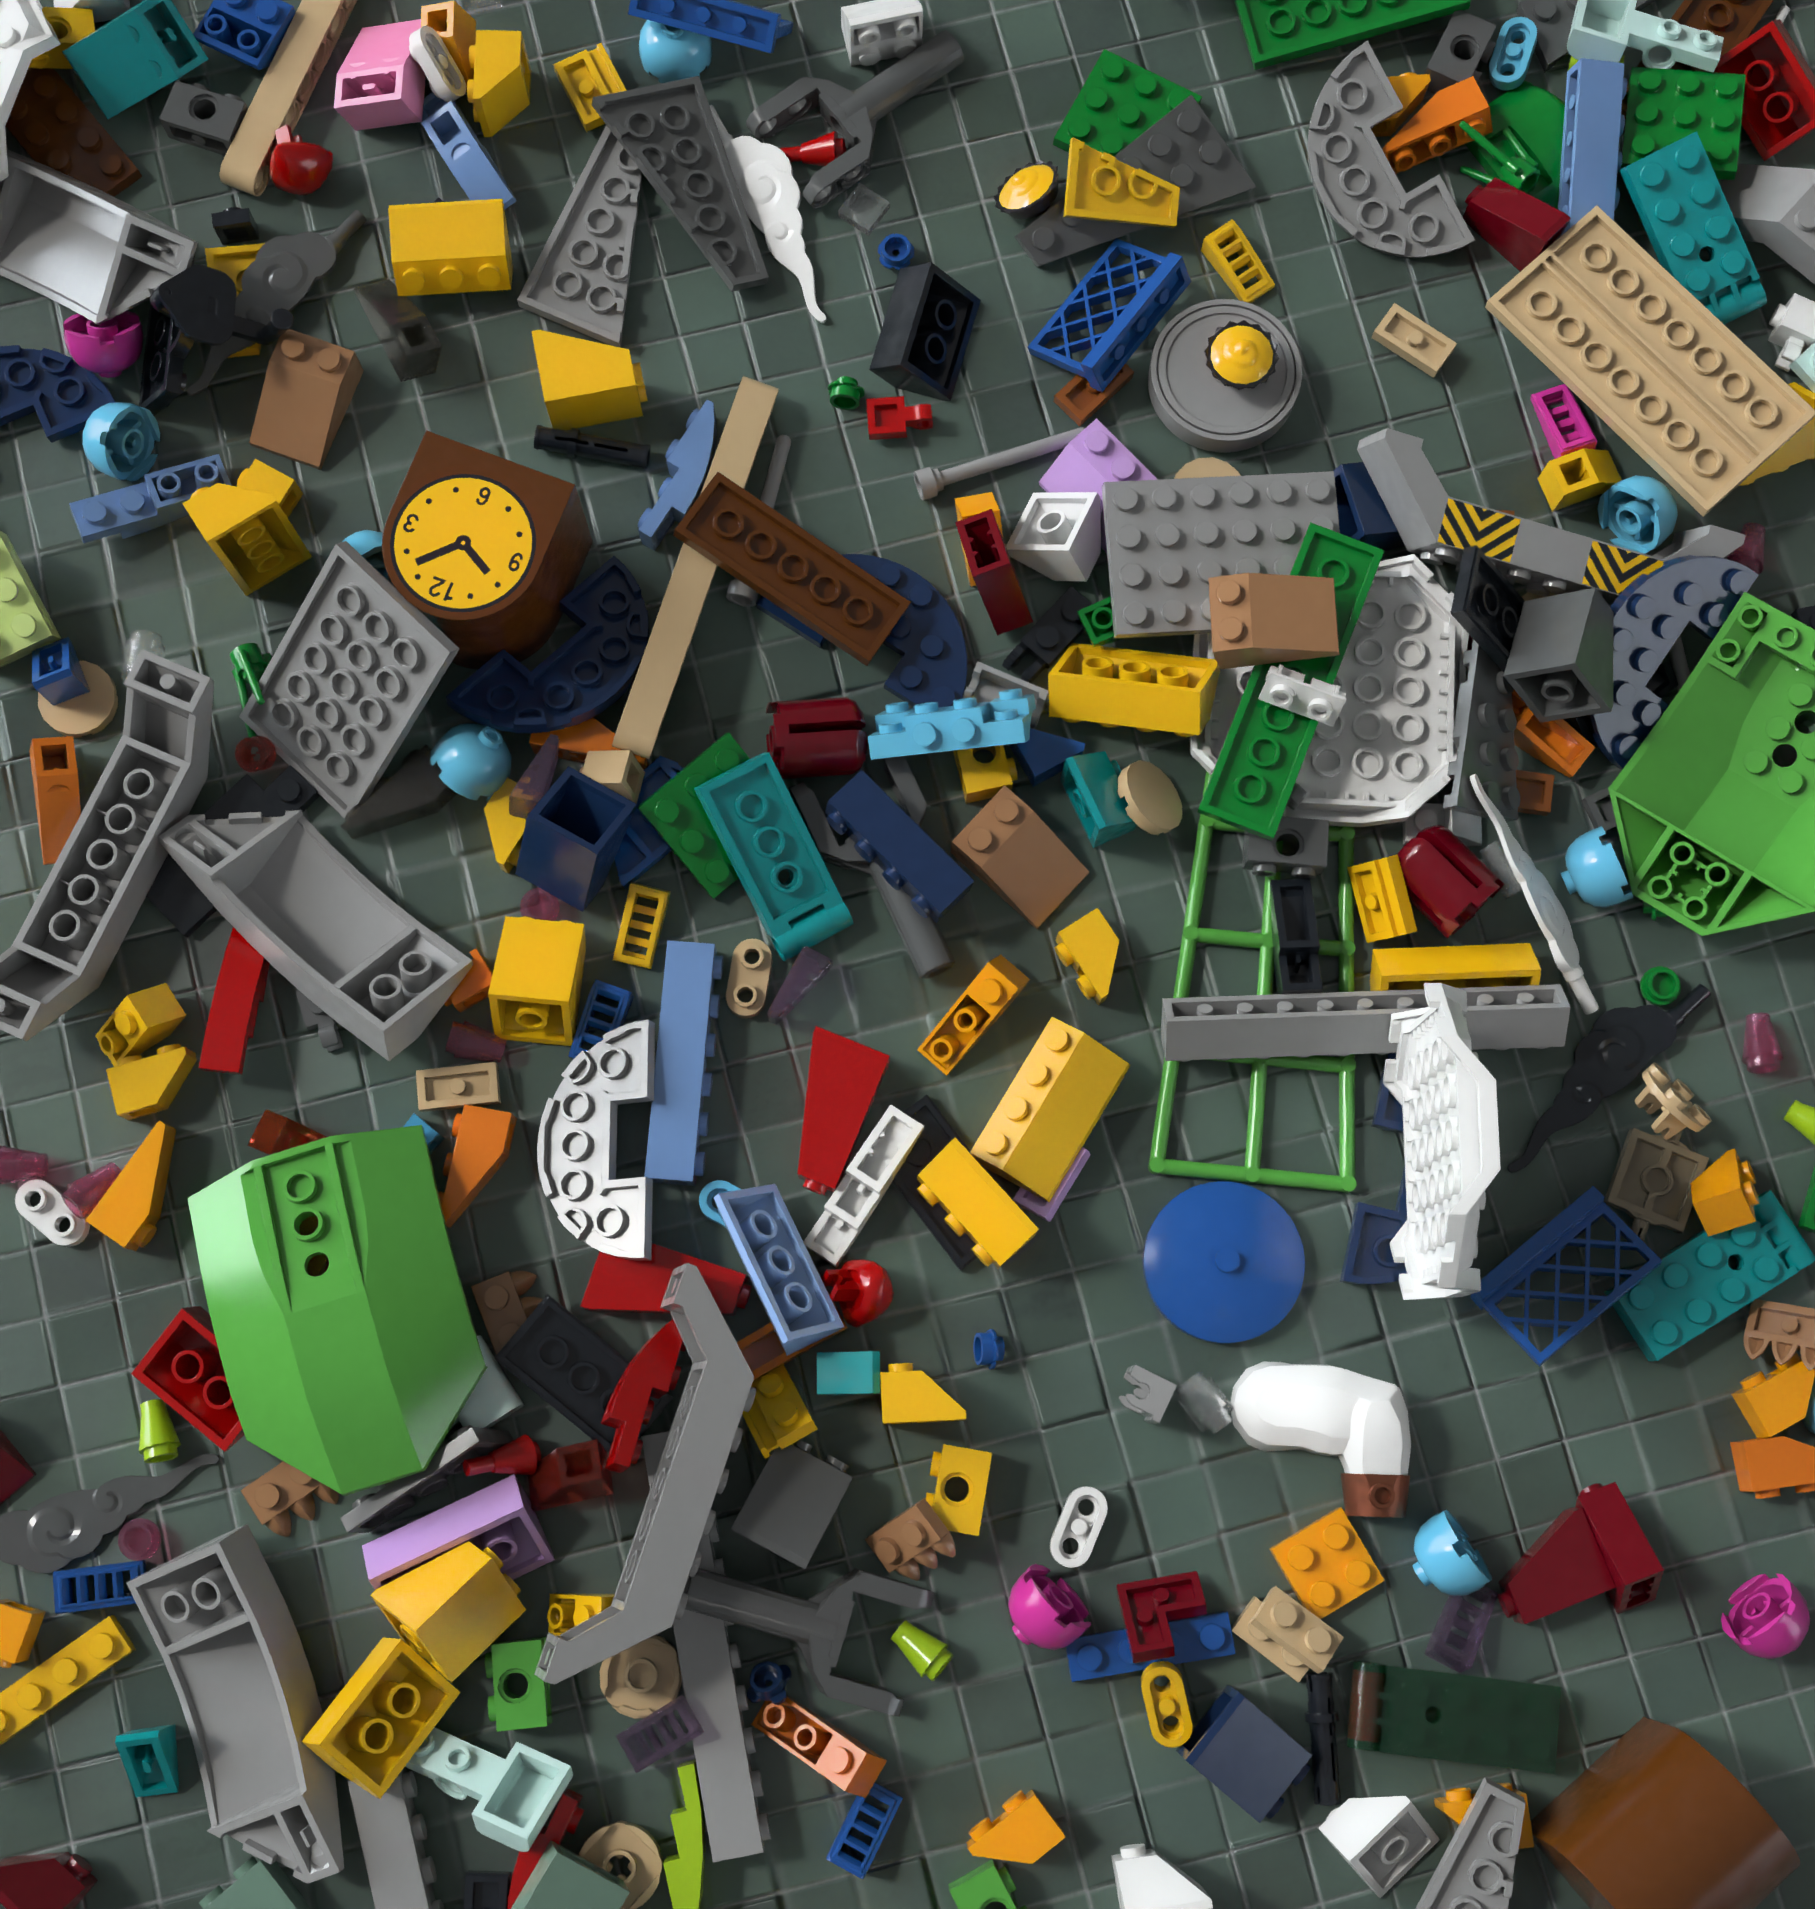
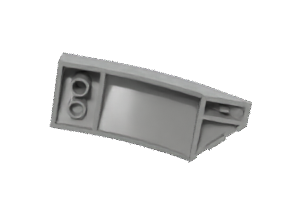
(83, 242)
(321, 923)
(246, 1701)

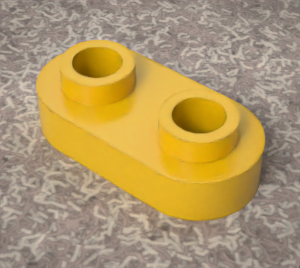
(1165, 1702)

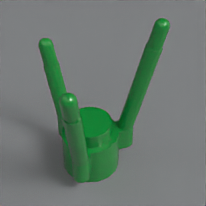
(1517, 172)
(249, 667)

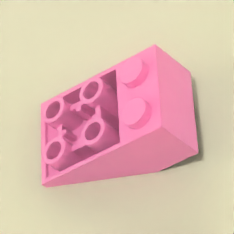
(381, 79)

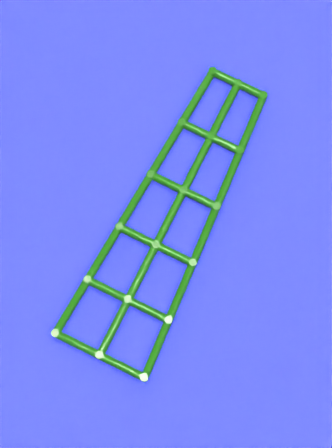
(1343, 1065)

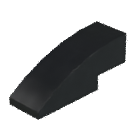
(1295, 937)

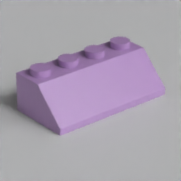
(1090, 461)
(489, 1518)

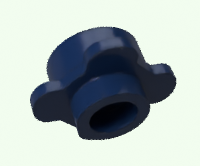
(764, 1673)

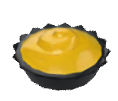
(1028, 190)
(1241, 355)

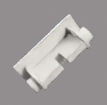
(1313, 700)

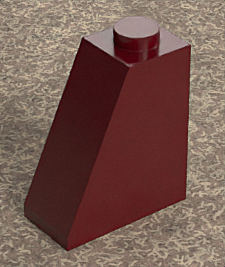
(1513, 221)
(993, 572)
(1622, 1545)
(1556, 1571)

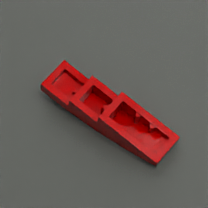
(234, 1007)

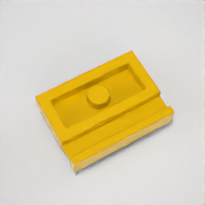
(587, 77)
(1382, 899)
(777, 1412)

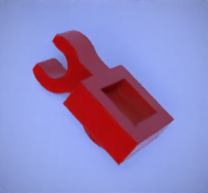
(890, 417)

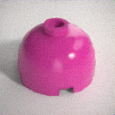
(106, 346)
(1046, 1612)
(1767, 1617)

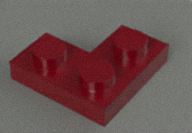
(1151, 1604)

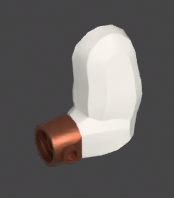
(1332, 1415)

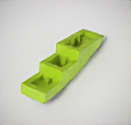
(686, 1869)

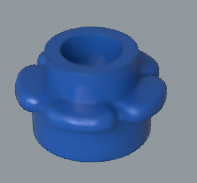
(893, 243)
(988, 1348)

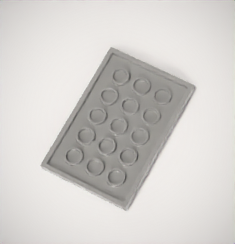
(1182, 531)
(348, 679)

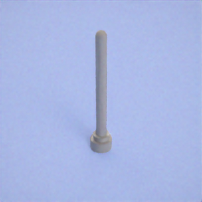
(932, 481)
(738, 591)

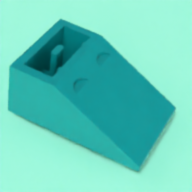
(135, 55)

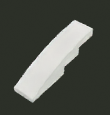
(863, 1185)

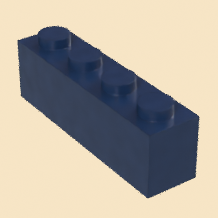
(898, 847)

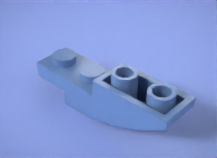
(463, 151)
(688, 465)
(146, 504)

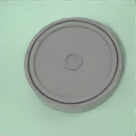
(1200, 406)

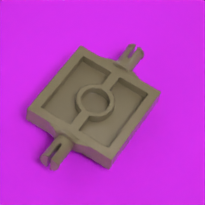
(1654, 1181)

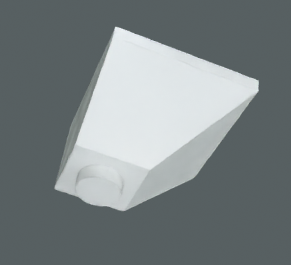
(1059, 535)
(1379, 1838)
(1152, 1882)

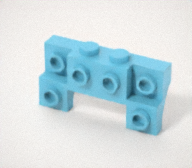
(951, 728)

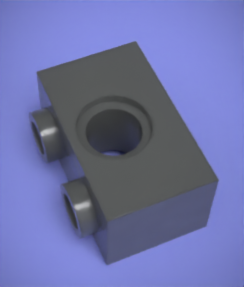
(1463, 37)
(188, 107)
(1310, 846)

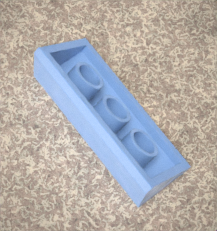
(779, 1266)

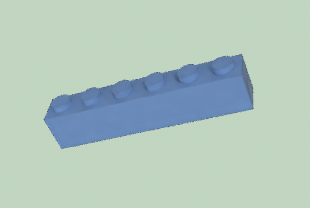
(1591, 138)
(682, 1063)

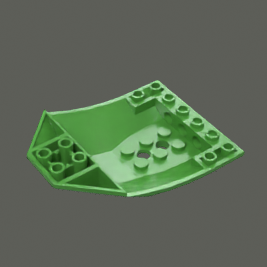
(1701, 804)
(350, 1366)

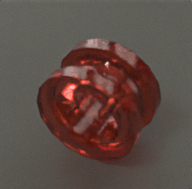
(245, 758)

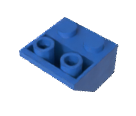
(246, 29)

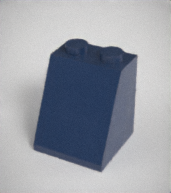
(1362, 510)
(573, 838)
(1245, 1754)

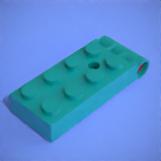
(1688, 213)
(761, 838)
(1699, 1288)

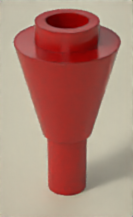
(818, 150)
(515, 1457)

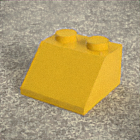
(915, 1398)

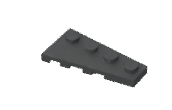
(1553, 26)
(397, 1496)

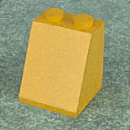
(587, 381)
(537, 980)
(452, 1607)

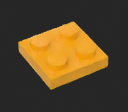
(1327, 1564)

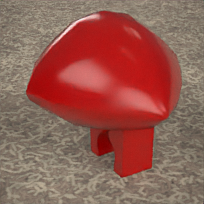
(298, 165)
(861, 1289)

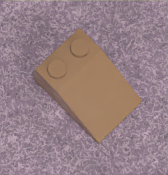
(304, 398)
(1272, 618)
(1019, 857)

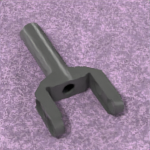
(855, 112)
(919, 934)
(814, 1623)

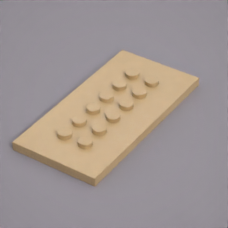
(1650, 360)

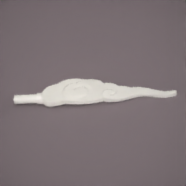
(772, 204)
(1543, 904)

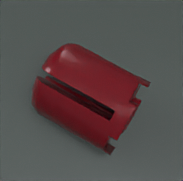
(817, 737)
(1445, 878)

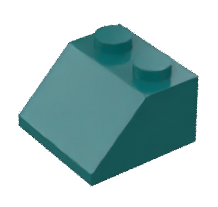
(1093, 792)

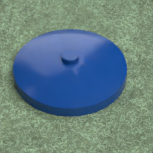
(1223, 1262)

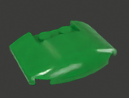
(1537, 123)

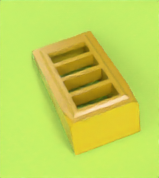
(1217, 257)
(638, 890)

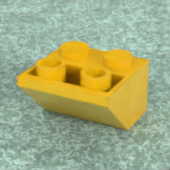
(500, 78)

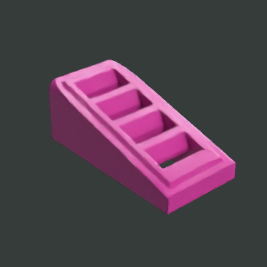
(1566, 444)

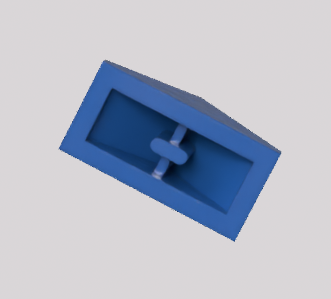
(58, 672)
(1045, 754)

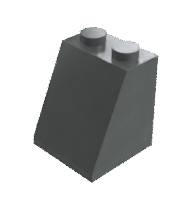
(1564, 656)
(793, 1502)

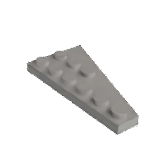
(588, 256)
(1481, 1855)

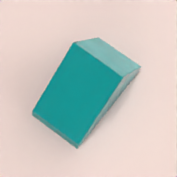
(848, 1373)
(150, 1759)

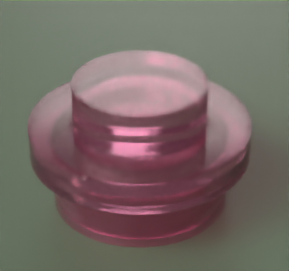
(540, 905)
(139, 1539)

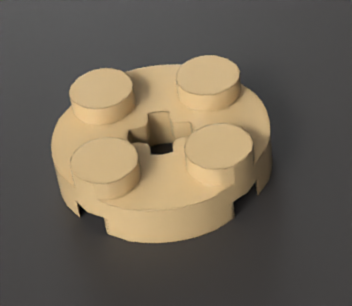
(639, 1847)

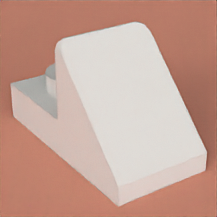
(1463, 825)

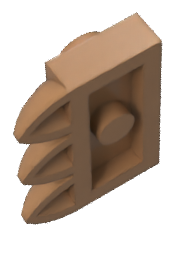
(503, 1307)
(1783, 1328)
(284, 1490)
(912, 1539)

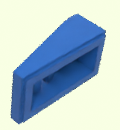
(592, 1005)
(64, 1590)
(846, 1861)

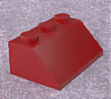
(1777, 88)
(190, 1376)

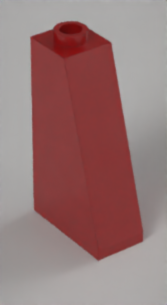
(837, 1103)
(641, 1285)

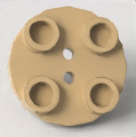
(1674, 1102)

